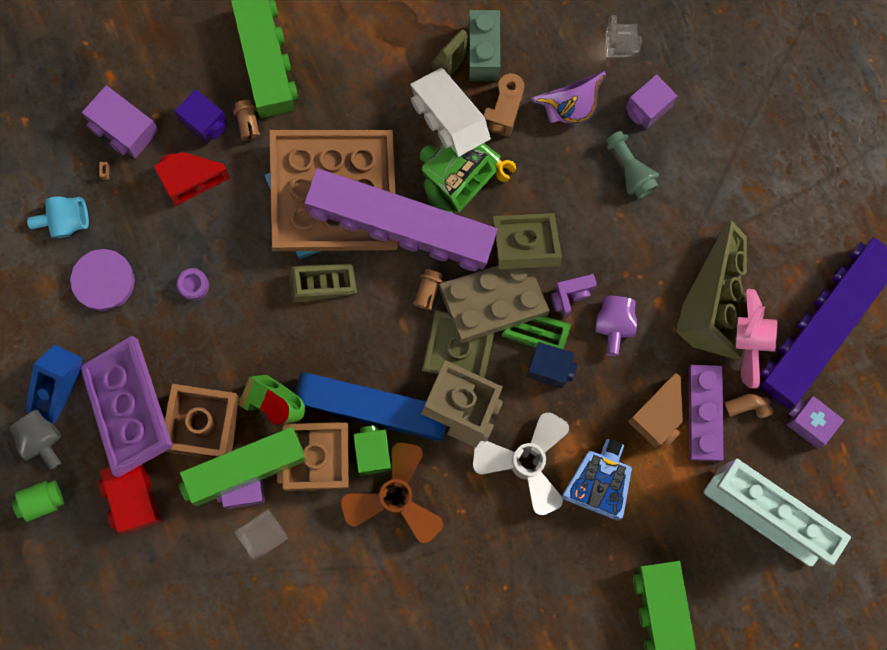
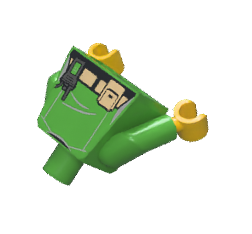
(456, 180)

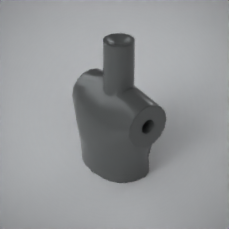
(36, 436)

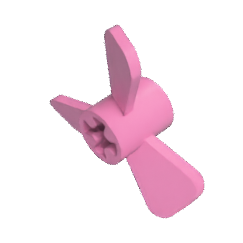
(754, 335)

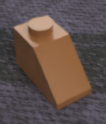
(661, 414)

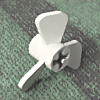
(494, 458)

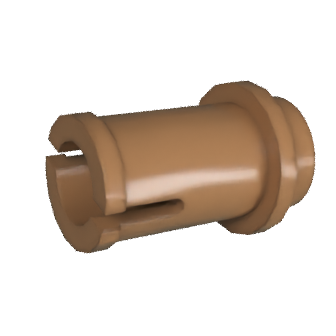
(246, 118)
(428, 289)

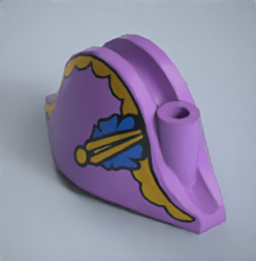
(573, 102)

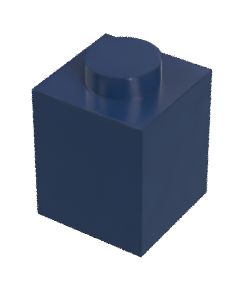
(552, 365)

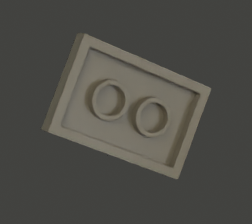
(492, 301)

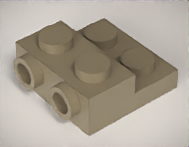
(463, 403)

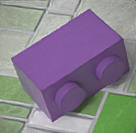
(120, 122)

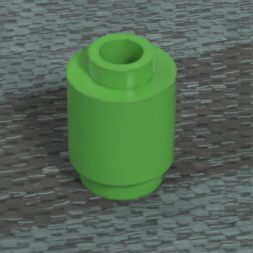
(37, 500)

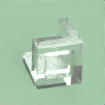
(622, 39)
(261, 535)

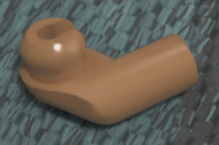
(750, 402)

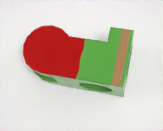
(272, 398)

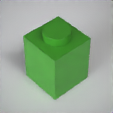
(372, 451)

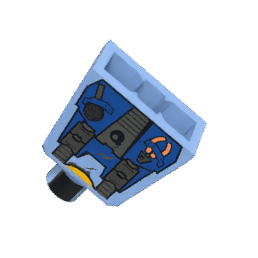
(601, 482)

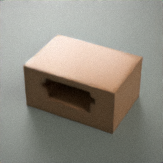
(104, 170)

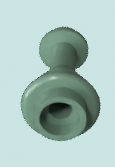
(638, 176)

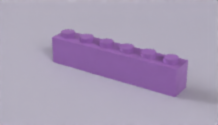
(400, 220)

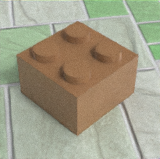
(201, 421)

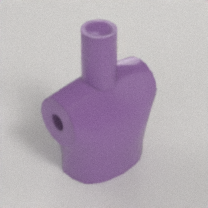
(616, 320)

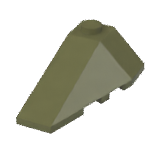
(715, 300)

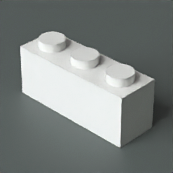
(449, 112)

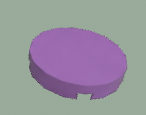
(102, 280)

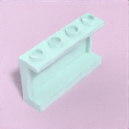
(776, 514)

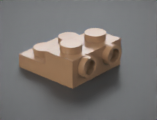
(326, 457)

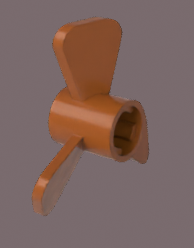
(362, 507)

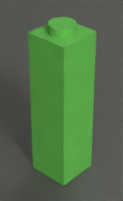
(241, 467)

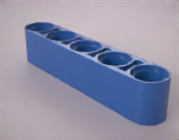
(367, 406)

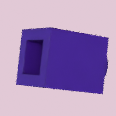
(201, 117)

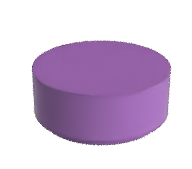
(192, 284)

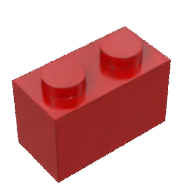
(130, 500)

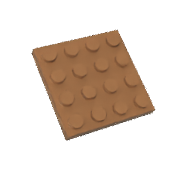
(296, 155)

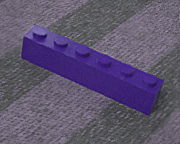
(828, 326)

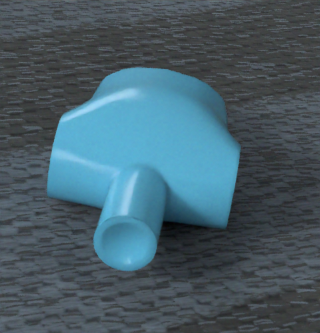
(62, 216)

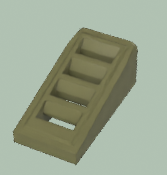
(452, 54)
(311, 294)

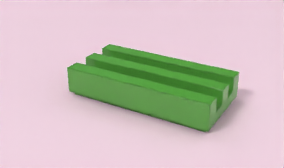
(565, 327)

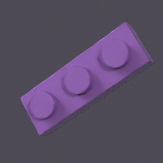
(705, 413)

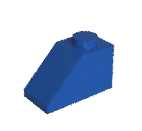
(52, 382)

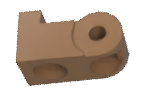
(508, 103)

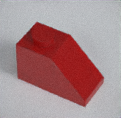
(189, 175)

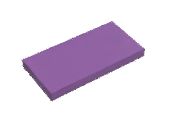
(125, 406)

